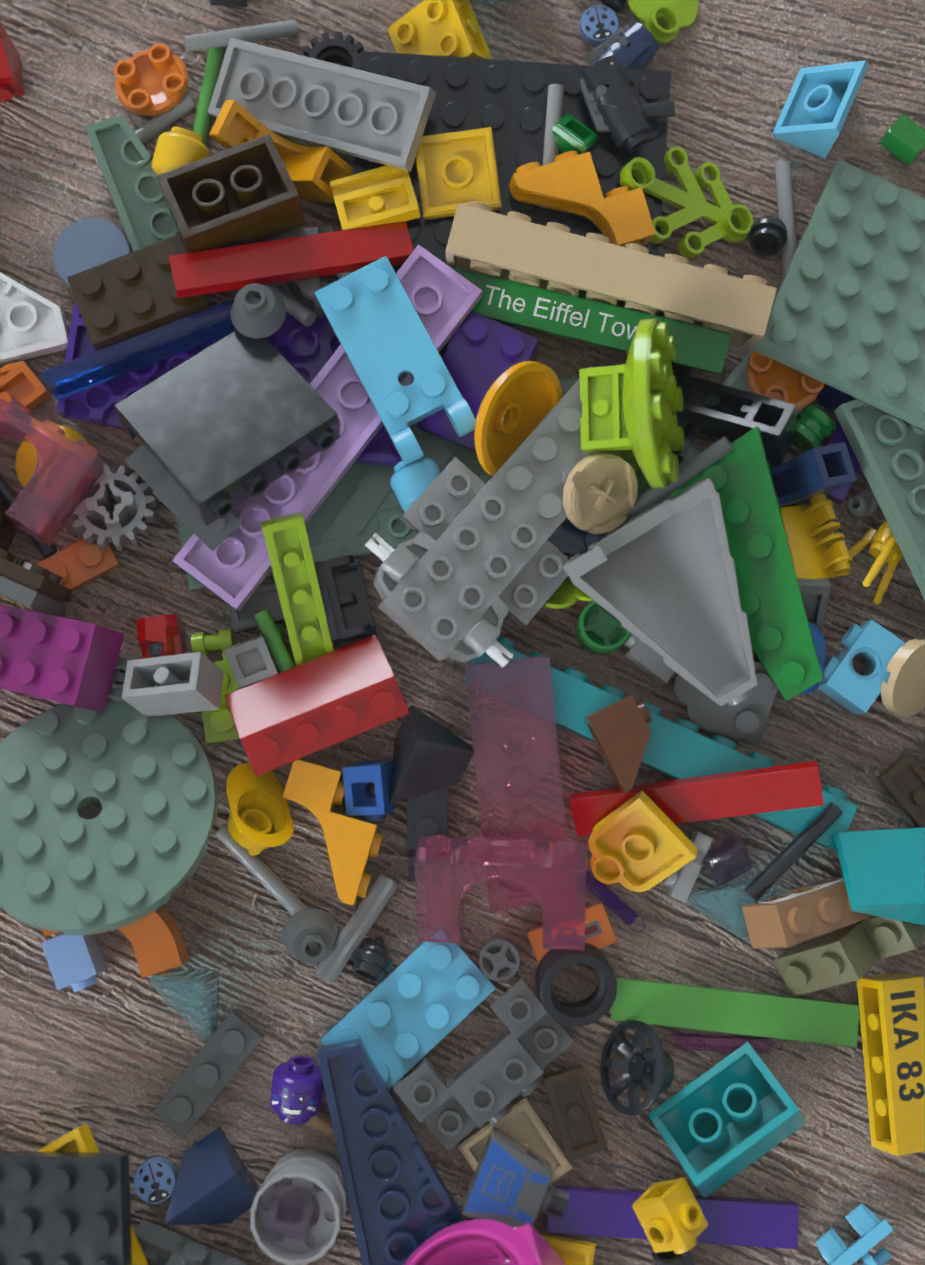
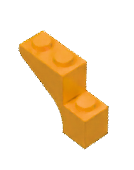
(574, 188)
(347, 838)

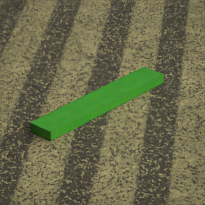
(736, 1012)

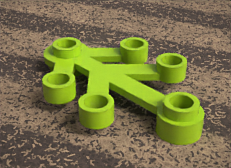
(691, 201)

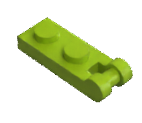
(218, 723)

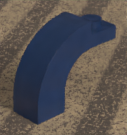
(813, 474)

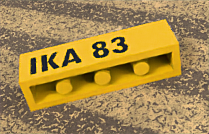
(894, 1060)

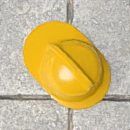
(257, 811)

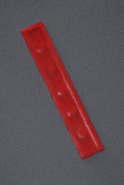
(288, 259)
(710, 796)

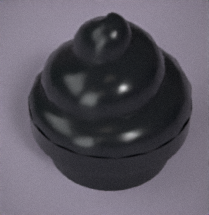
(767, 235)
(372, 960)

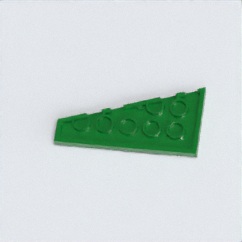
(764, 565)

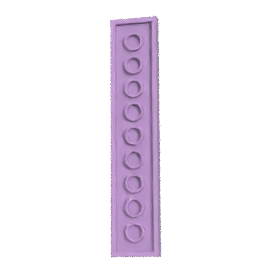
(242, 559)

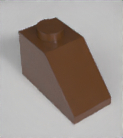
(621, 738)

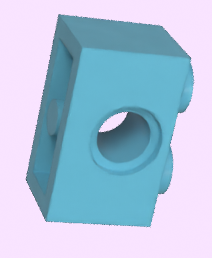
(842, 682)

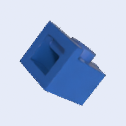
(358, 795)

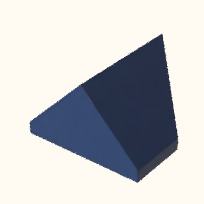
(211, 1184)

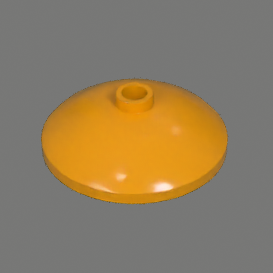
(513, 410)

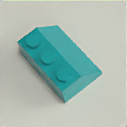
(726, 1119)

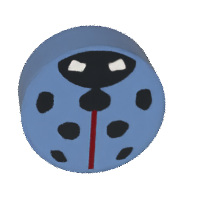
(598, 25)
(155, 1180)

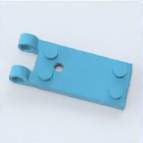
(386, 340)

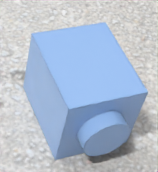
(74, 960)

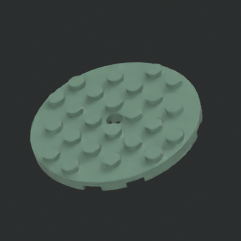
(141, 845)

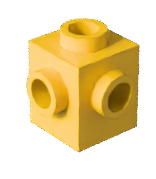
(670, 1216)

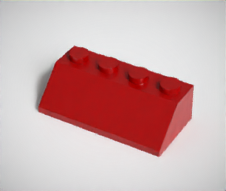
(316, 704)

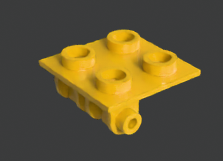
(813, 540)

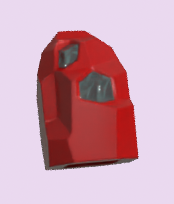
(161, 636)

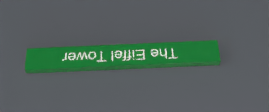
(592, 321)

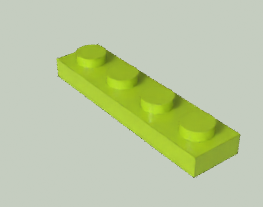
(297, 586)

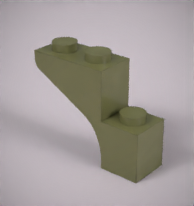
(846, 953)

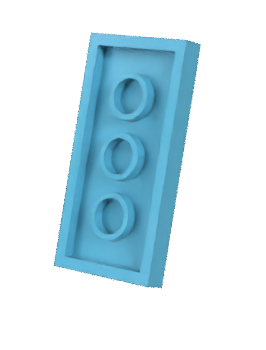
(414, 1008)

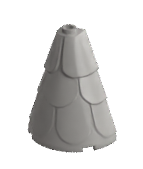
(676, 590)

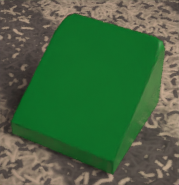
(904, 139)

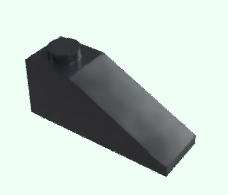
(734, 412)

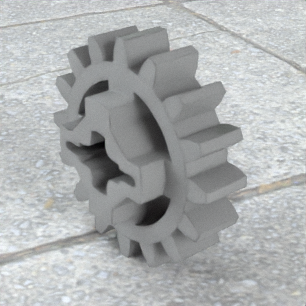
(98, 504)

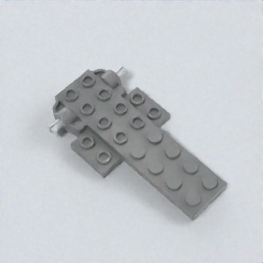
(483, 545)

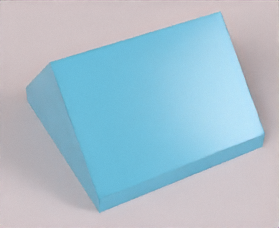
(819, 106)

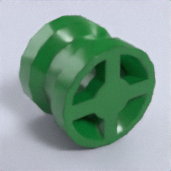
(812, 428)

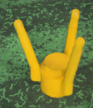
(885, 550)

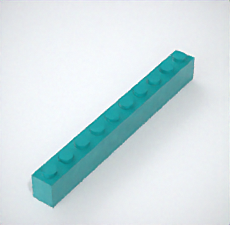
(677, 747)

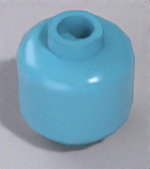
(413, 480)

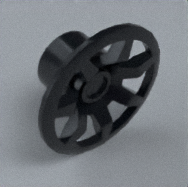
(641, 1068)

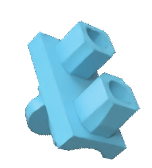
(871, 1233)

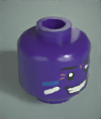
(297, 1090)

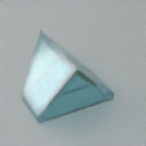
(193, 996)

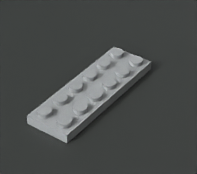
(325, 103)

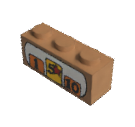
(800, 914)

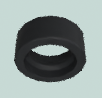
(584, 1011)

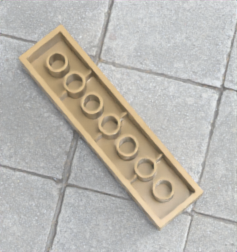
(608, 273)

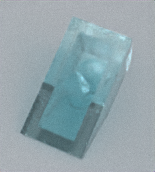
(724, 906)

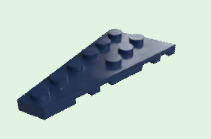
(386, 1172)

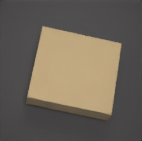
(527, 1128)

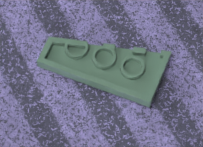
(131, 182)

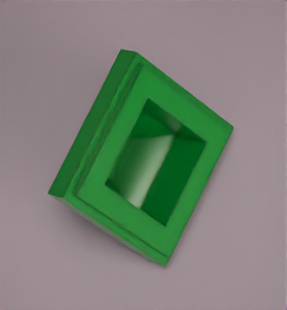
(573, 135)

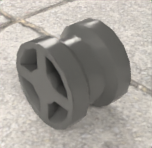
(497, 965)

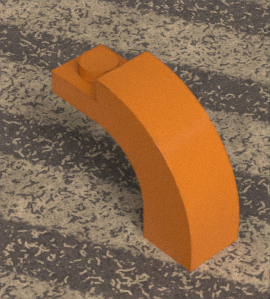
(155, 942)

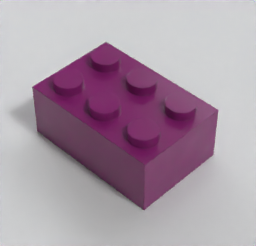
(57, 657)

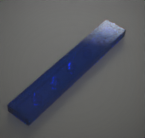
(139, 351)

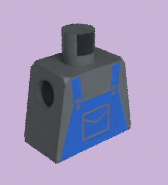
(512, 1184)

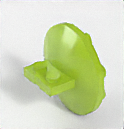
(637, 405)

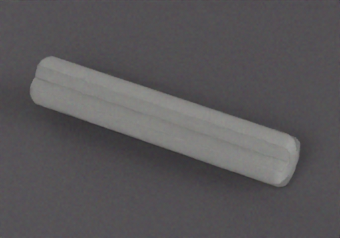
(357, 928)

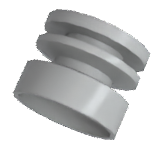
(311, 1171)

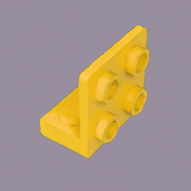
(440, 30)

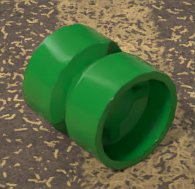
(599, 630)

